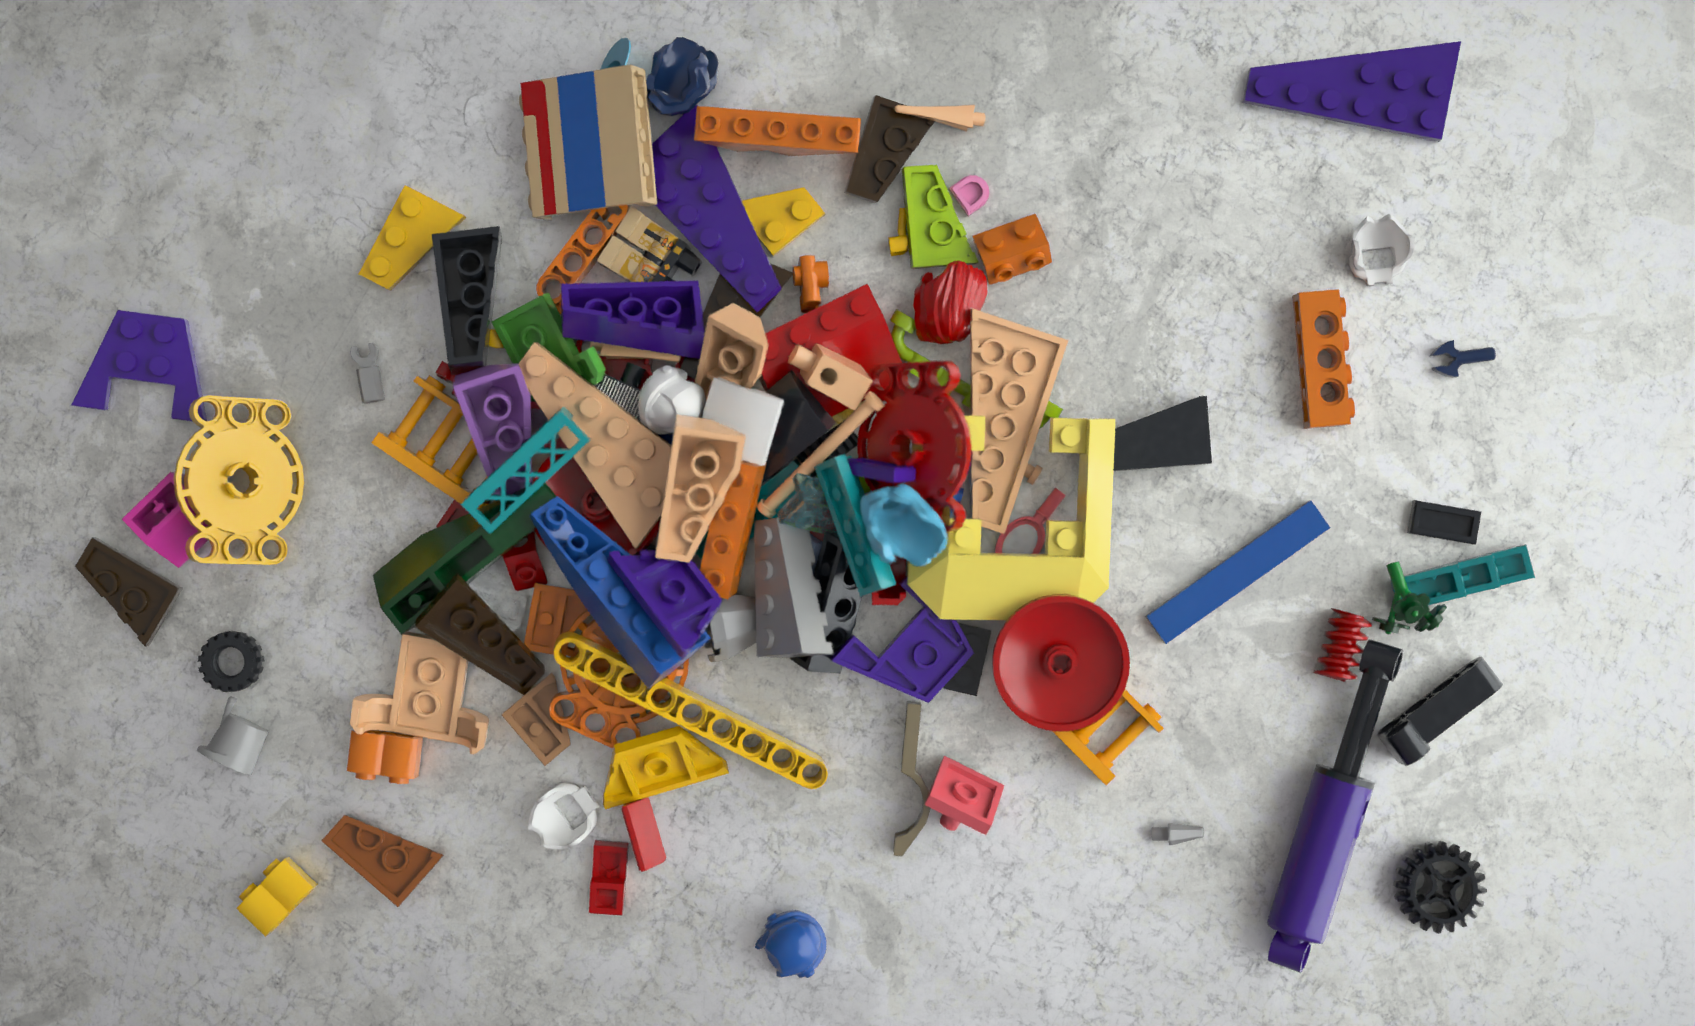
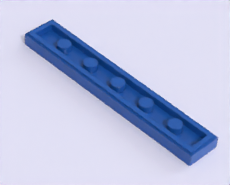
(1237, 572)

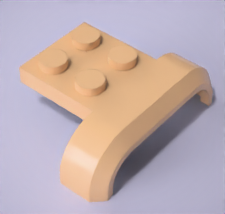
(424, 697)

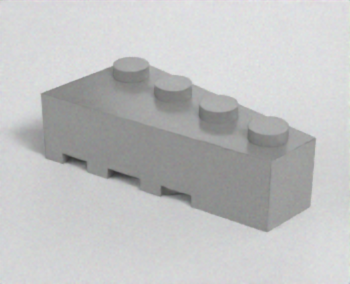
(786, 593)

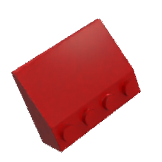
(844, 325)

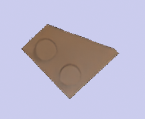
(534, 724)

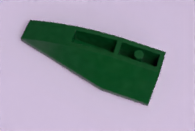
(460, 547)

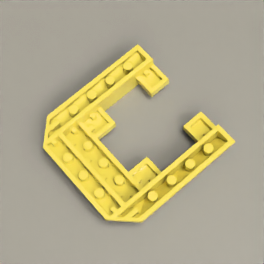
(1076, 556)

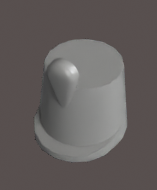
(235, 742)

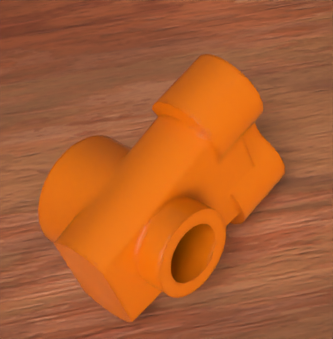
(810, 276)

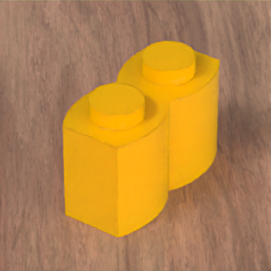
(276, 895)

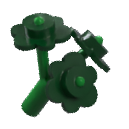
(1410, 607)

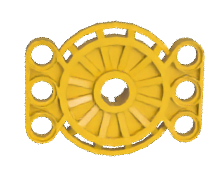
(217, 502)

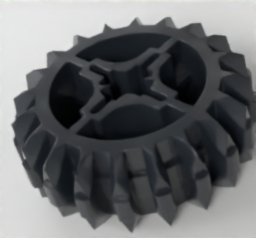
(1427, 893)

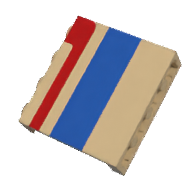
(588, 141)

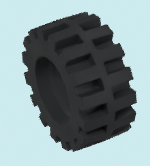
(210, 665)

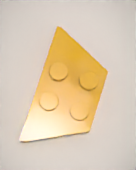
(658, 765)

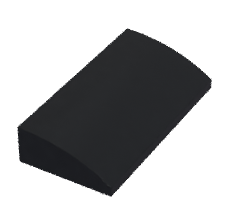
(799, 423)

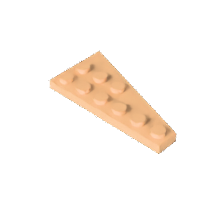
(1011, 387)
(623, 455)

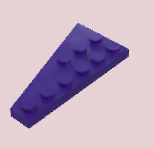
(1381, 90)

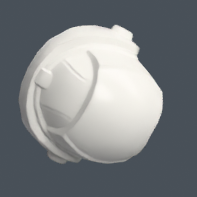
(665, 396)

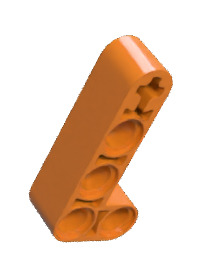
(578, 246)

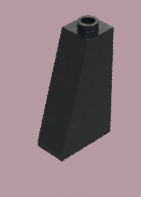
(1165, 438)

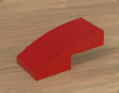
(608, 877)

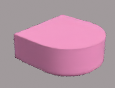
(970, 193)

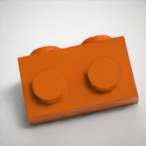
(1013, 249)

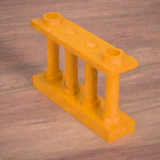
(423, 461)
(1102, 761)

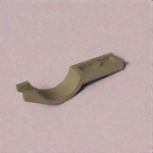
(908, 765)

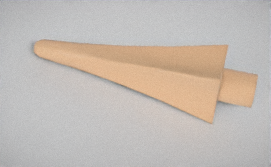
(955, 116)
(621, 352)

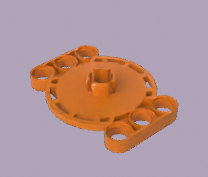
(594, 698)

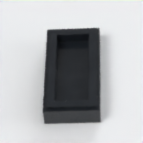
(1444, 522)

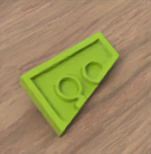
(931, 221)

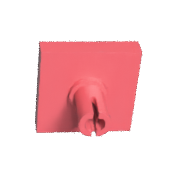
(964, 796)

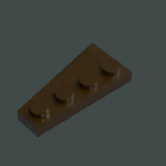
(476, 633)

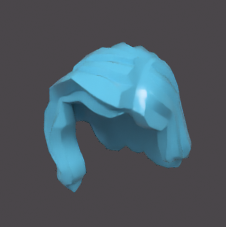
(902, 525)

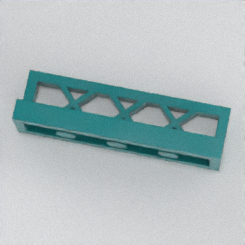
(519, 458)
(844, 498)

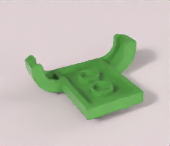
(542, 323)

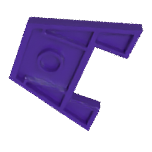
(147, 351)
(917, 659)

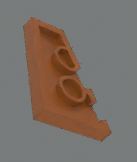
(381, 857)

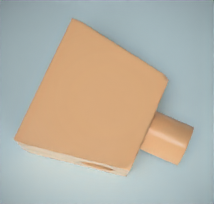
(840, 380)

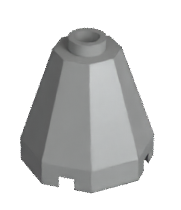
(732, 628)

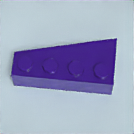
(636, 315)

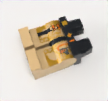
(661, 250)

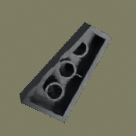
(467, 287)

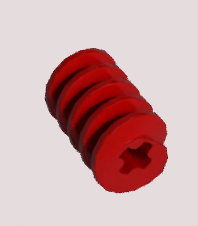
(1343, 646)

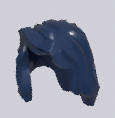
(681, 76)

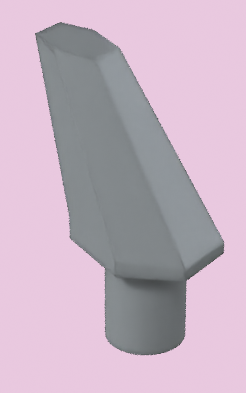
(1176, 833)

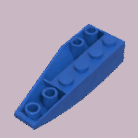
(582, 557)

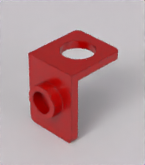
(525, 565)

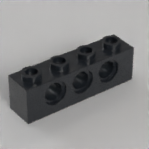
(837, 599)

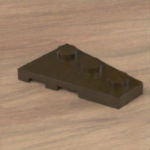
(884, 148)
(132, 589)

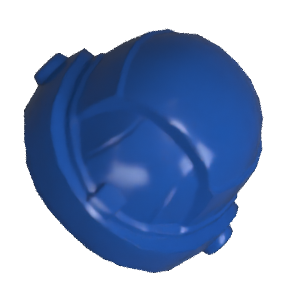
(793, 943)

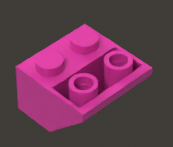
(162, 524)

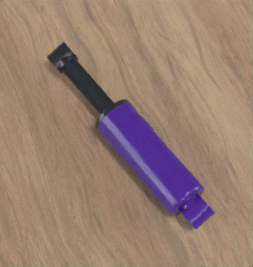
(1330, 823)

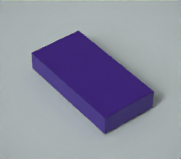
(881, 470)

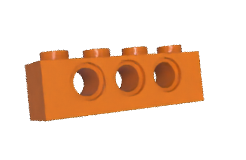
(1312, 376)
(731, 531)

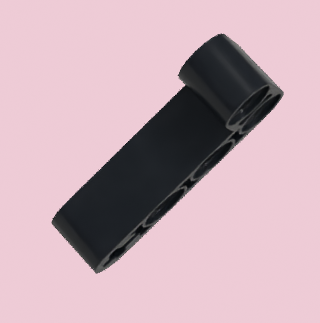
(1438, 710)

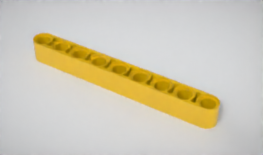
(700, 724)

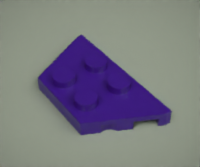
(671, 594)

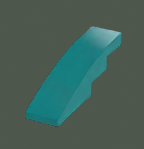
(1472, 575)

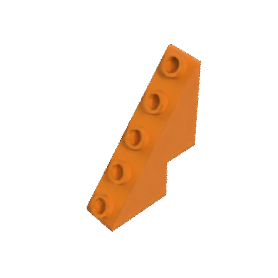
(776, 131)

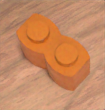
(385, 755)

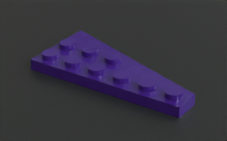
(706, 208)

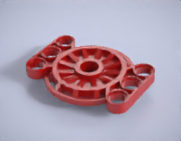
(924, 419)

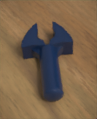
(1460, 358)

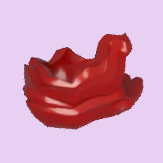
(945, 302)

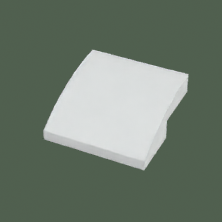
(747, 412)

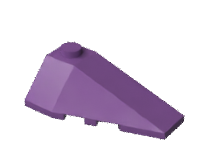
(497, 415)

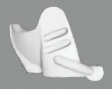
(1377, 235)
(553, 826)

